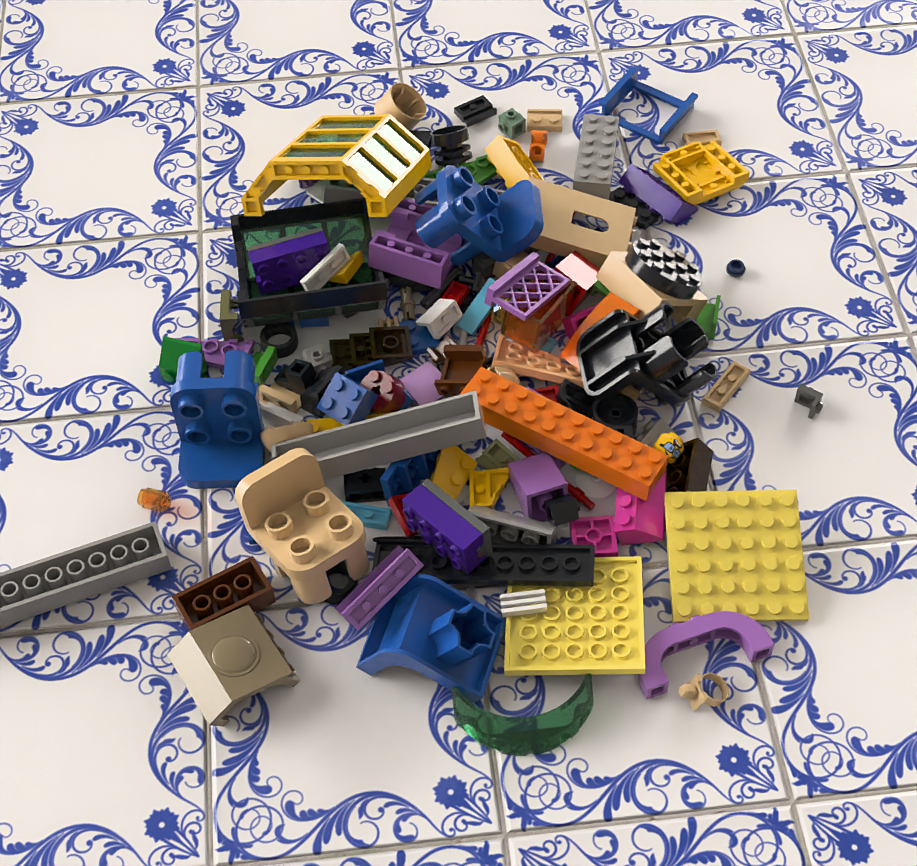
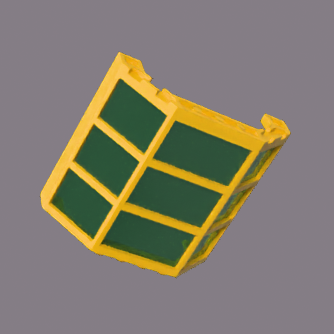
(362, 149)

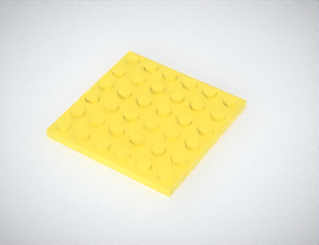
(736, 554)
(584, 627)

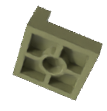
(228, 317)

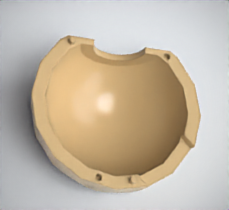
(284, 433)

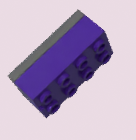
(287, 259)
(447, 526)

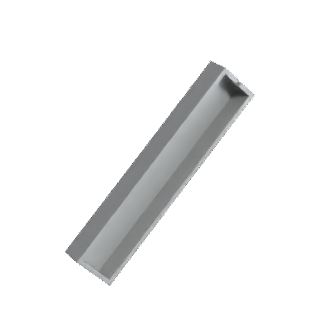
(392, 436)

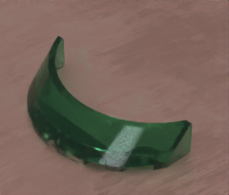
(525, 734)

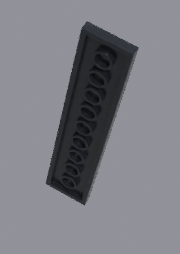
(507, 564)

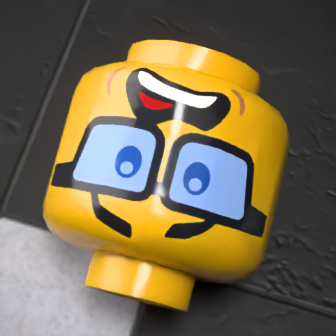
(670, 445)

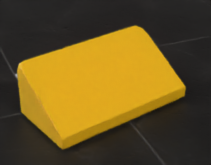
(349, 269)

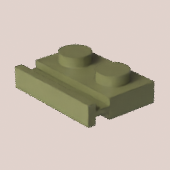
(496, 457)

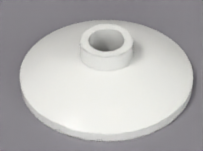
(593, 487)

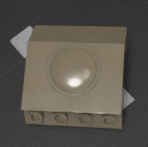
(230, 663)

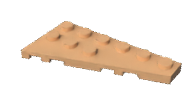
(534, 364)

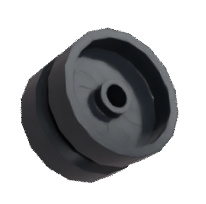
(616, 411)

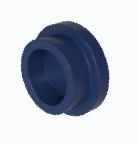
(735, 268)

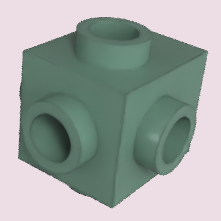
(512, 123)

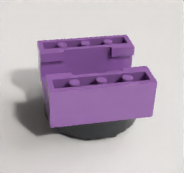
(405, 257)

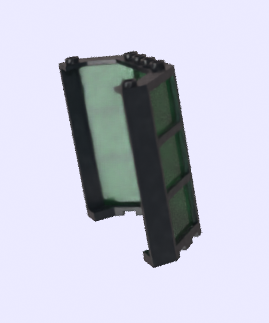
(342, 223)

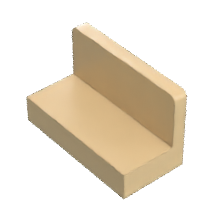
(280, 397)

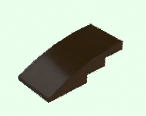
(385, 343)

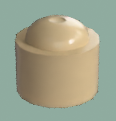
(403, 104)

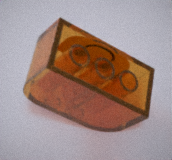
(542, 324)

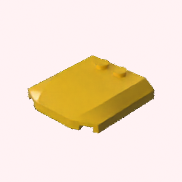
(701, 171)

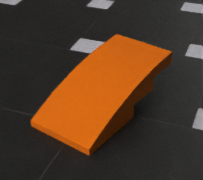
(606, 306)

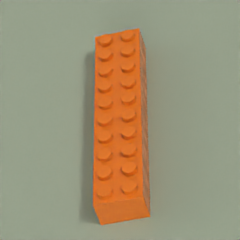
(568, 434)

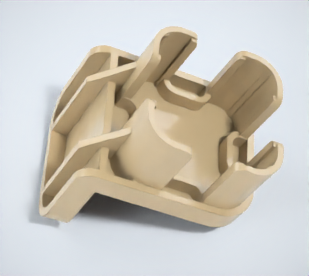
(301, 524)

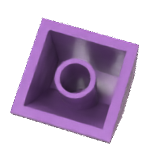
(536, 481)

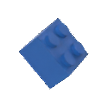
(346, 400)

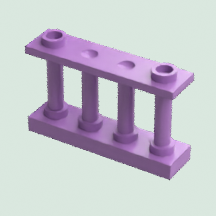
(379, 587)

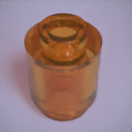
(154, 499)

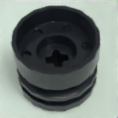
(451, 144)

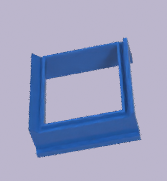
(625, 86)

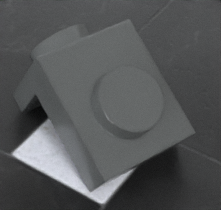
(809, 398)

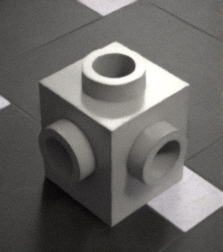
(318, 358)

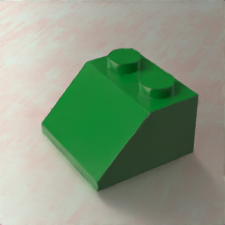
(170, 354)

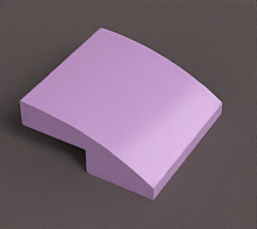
(421, 384)

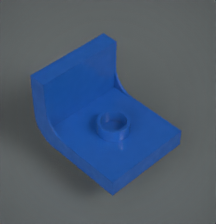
(436, 634)

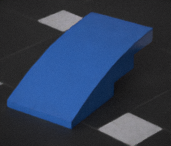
(407, 473)

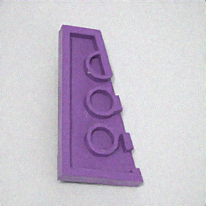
(215, 350)

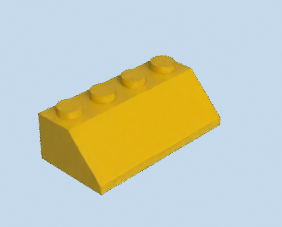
(510, 161)

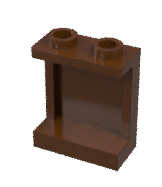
(459, 367)

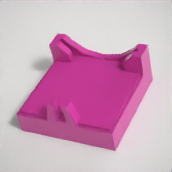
(597, 532)

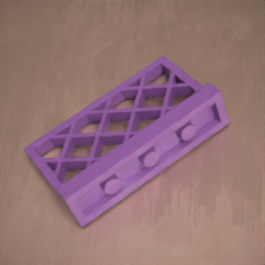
(515, 279)

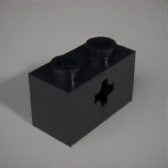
(364, 486)

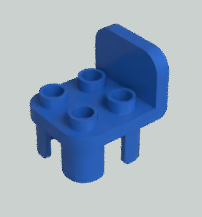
(489, 222)
(217, 421)

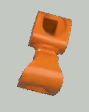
(537, 148)

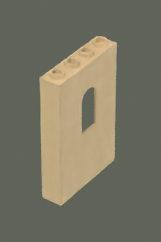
(563, 237)

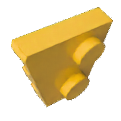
(487, 486)

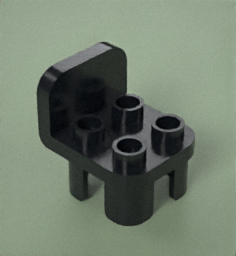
(630, 351)

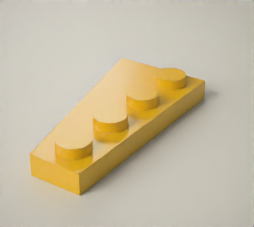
(452, 470)

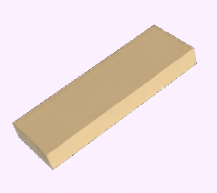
(726, 386)

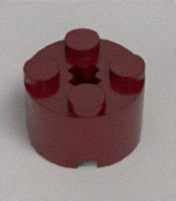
(388, 388)

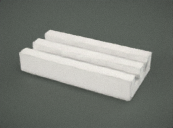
(522, 600)

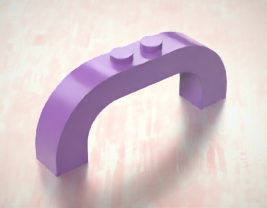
(696, 631)

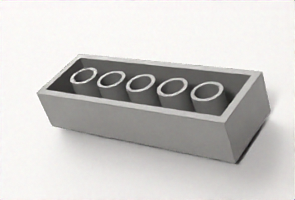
(596, 155)

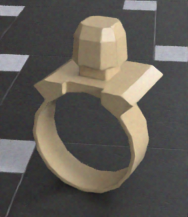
(696, 696)

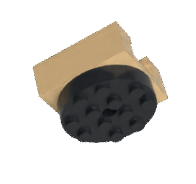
(653, 276)

